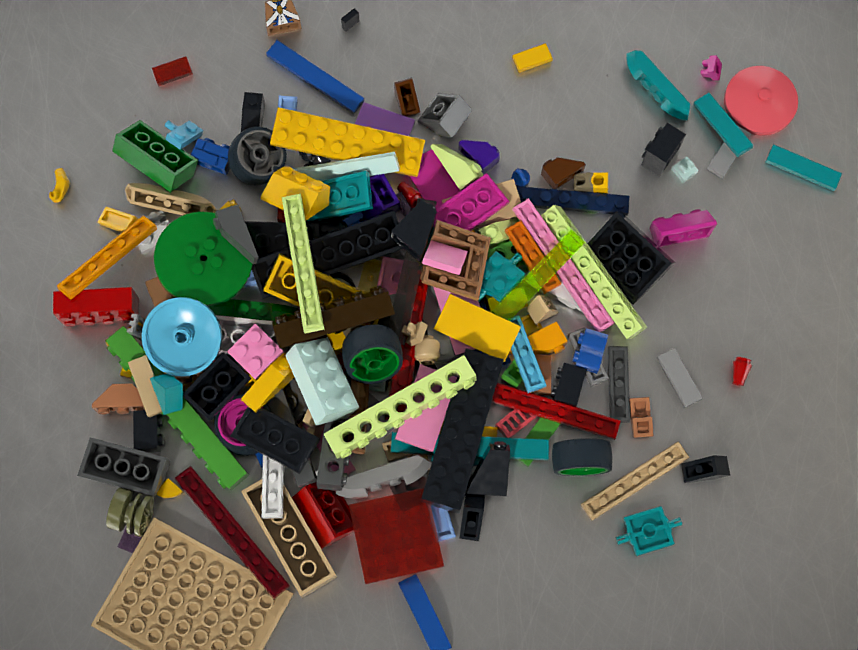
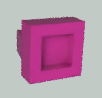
(713, 68)

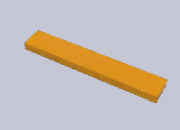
(106, 257)

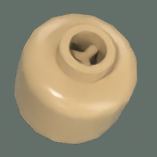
(427, 351)

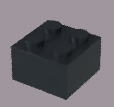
(662, 149)

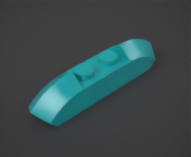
(655, 81)

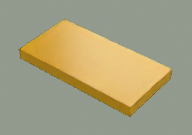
(477, 327)

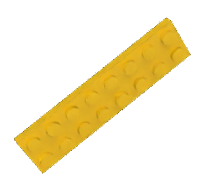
(343, 140)

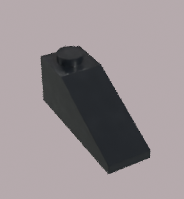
(252, 110)

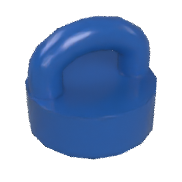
(521, 177)

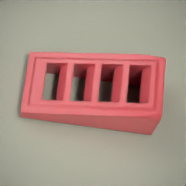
(503, 429)

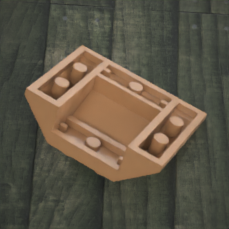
(471, 276)

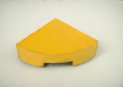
(169, 490)

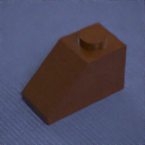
(561, 171)

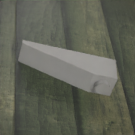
(430, 317)

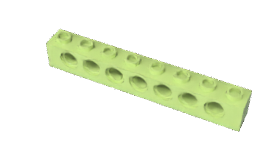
(597, 276)
(459, 367)

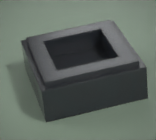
(350, 19)

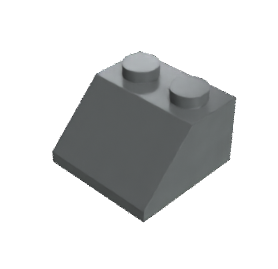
(445, 114)

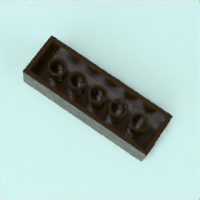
(336, 316)

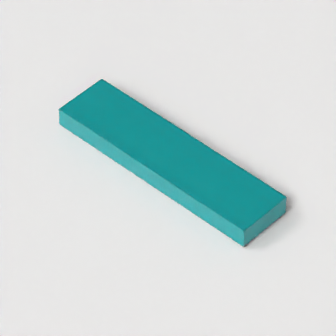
(723, 125)
(803, 167)

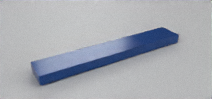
(315, 76)

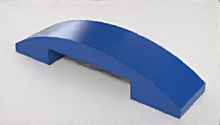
(424, 614)

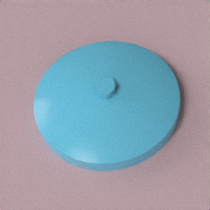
(181, 336)

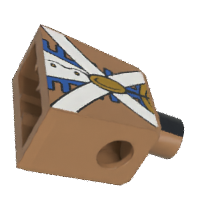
(281, 17)

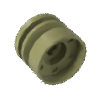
(129, 511)

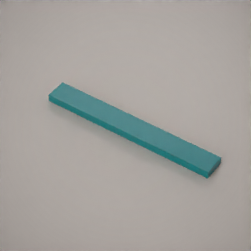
(519, 448)

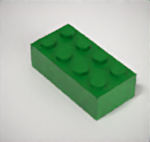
(154, 155)

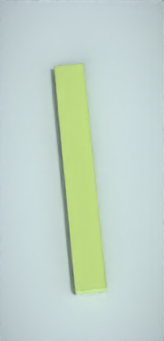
(302, 264)

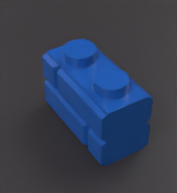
(211, 155)

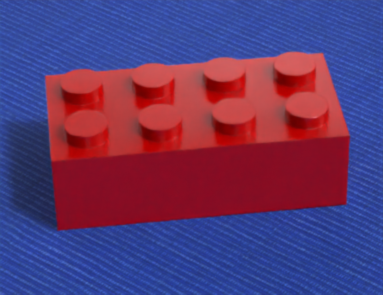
(96, 306)

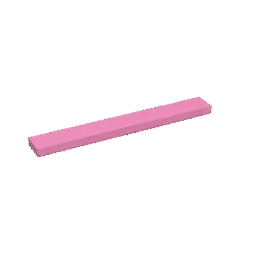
(568, 272)

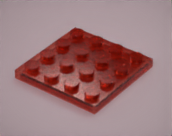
(395, 536)

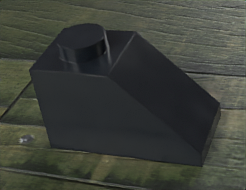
(705, 469)
(472, 517)

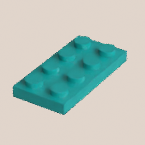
(347, 196)

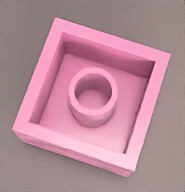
(255, 351)

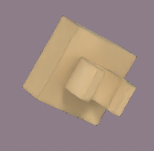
(414, 332)

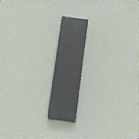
(618, 383)

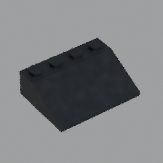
(631, 255)

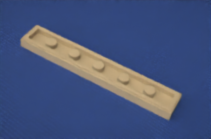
(635, 481)

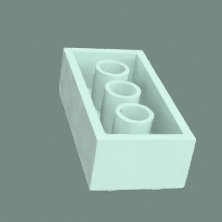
(321, 381)

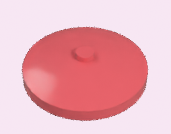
(761, 100)

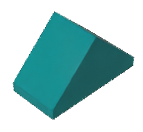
(168, 392)

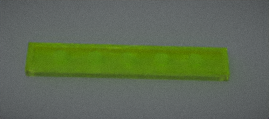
(539, 276)

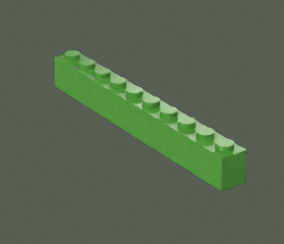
(187, 420)

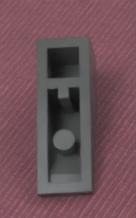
(235, 231)

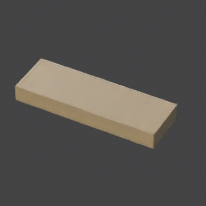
(142, 372)

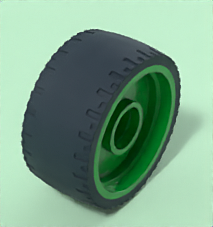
(372, 354)
(582, 457)

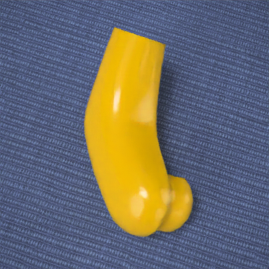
(61, 186)

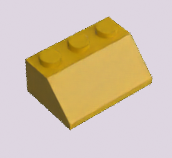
(291, 182)

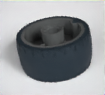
(244, 161)

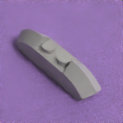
(405, 469)

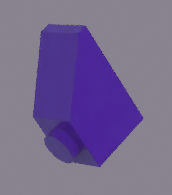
(481, 153)

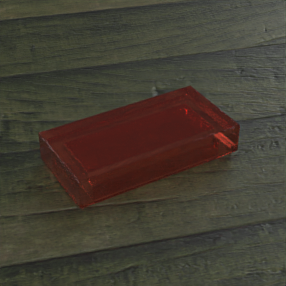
(172, 71)

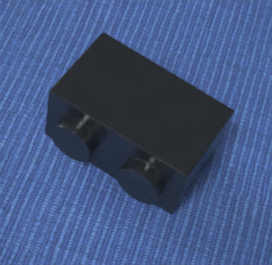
(569, 384)
(147, 431)

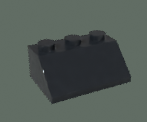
(216, 386)

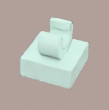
(684, 169)

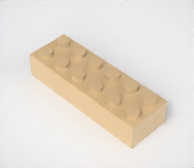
(292, 542)

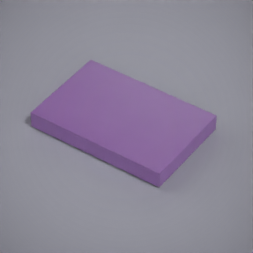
(384, 120)

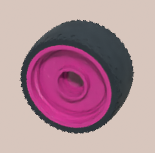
(226, 422)

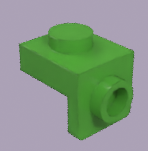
(512, 375)

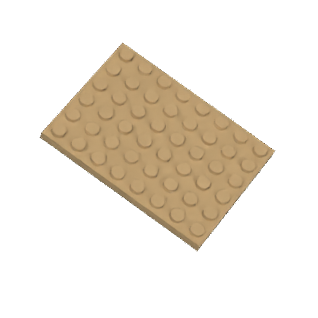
(187, 598)

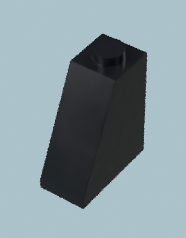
(415, 229)
(491, 472)

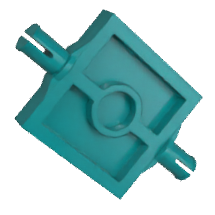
(501, 276)
(648, 531)

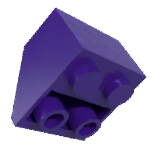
(383, 197)

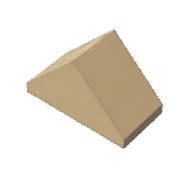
(541, 309)

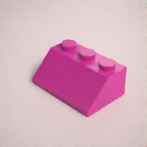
(682, 227)

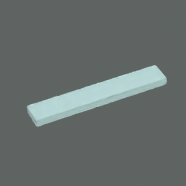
(373, 164)

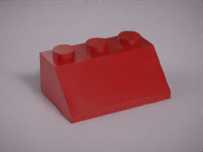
(324, 513)

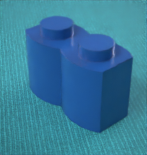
(591, 350)

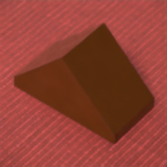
(406, 97)

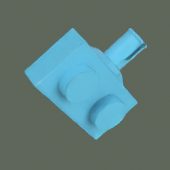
(182, 135)

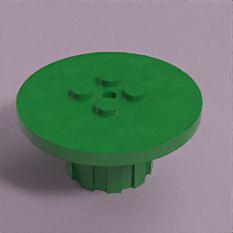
(198, 261)

